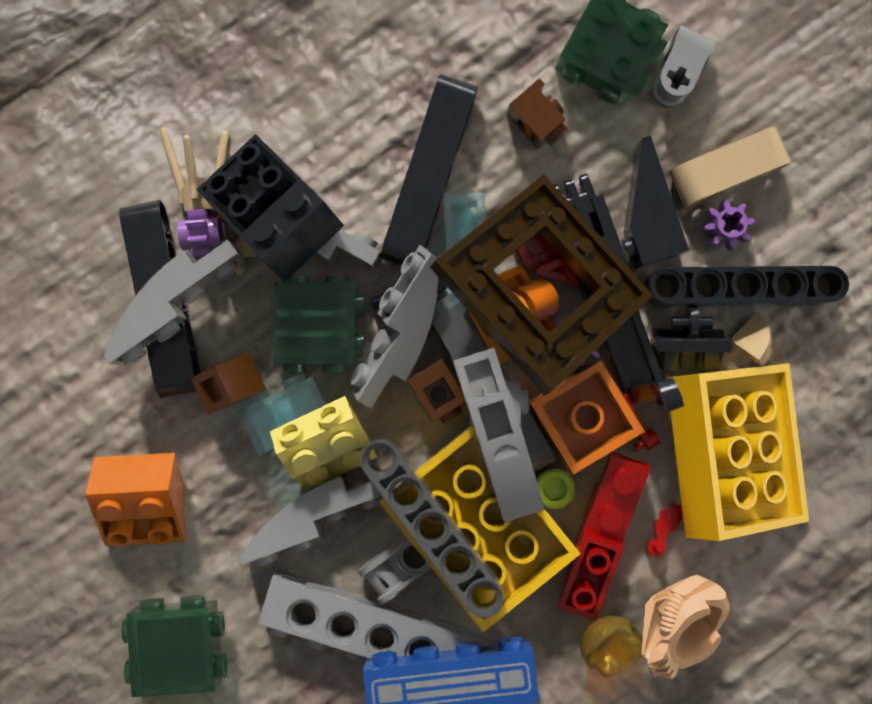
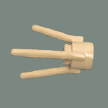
(187, 190)

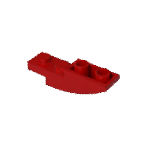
(603, 535)

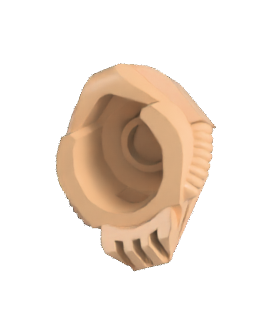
(683, 625)

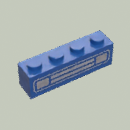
(459, 676)

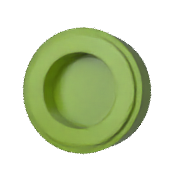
(555, 488)

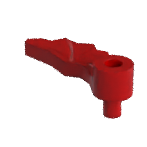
(648, 438)
(666, 523)

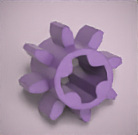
(738, 226)
(200, 232)

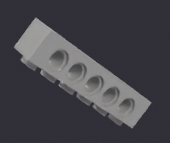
(367, 614)

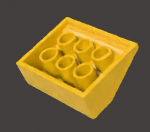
(738, 453)
(518, 551)

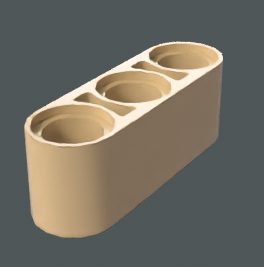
(729, 166)

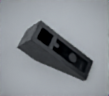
(651, 220)

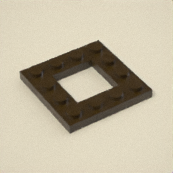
(471, 277)

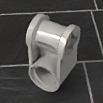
(682, 63)
(392, 571)

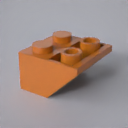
(137, 499)

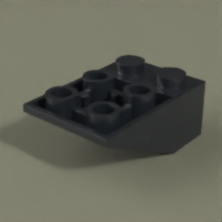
(270, 207)

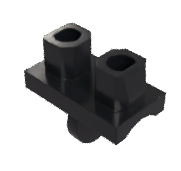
(690, 335)

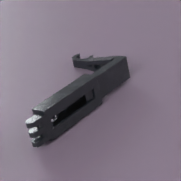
(629, 344)

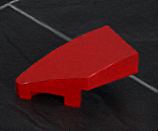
(543, 260)

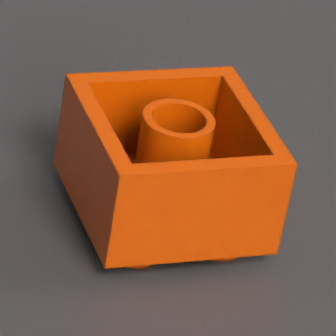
(585, 417)

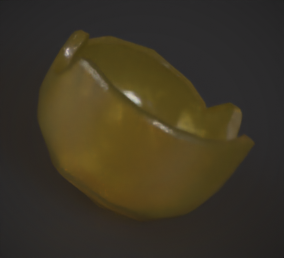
(611, 645)

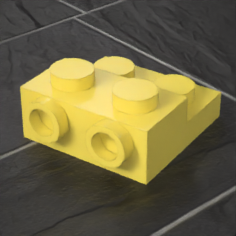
(321, 444)

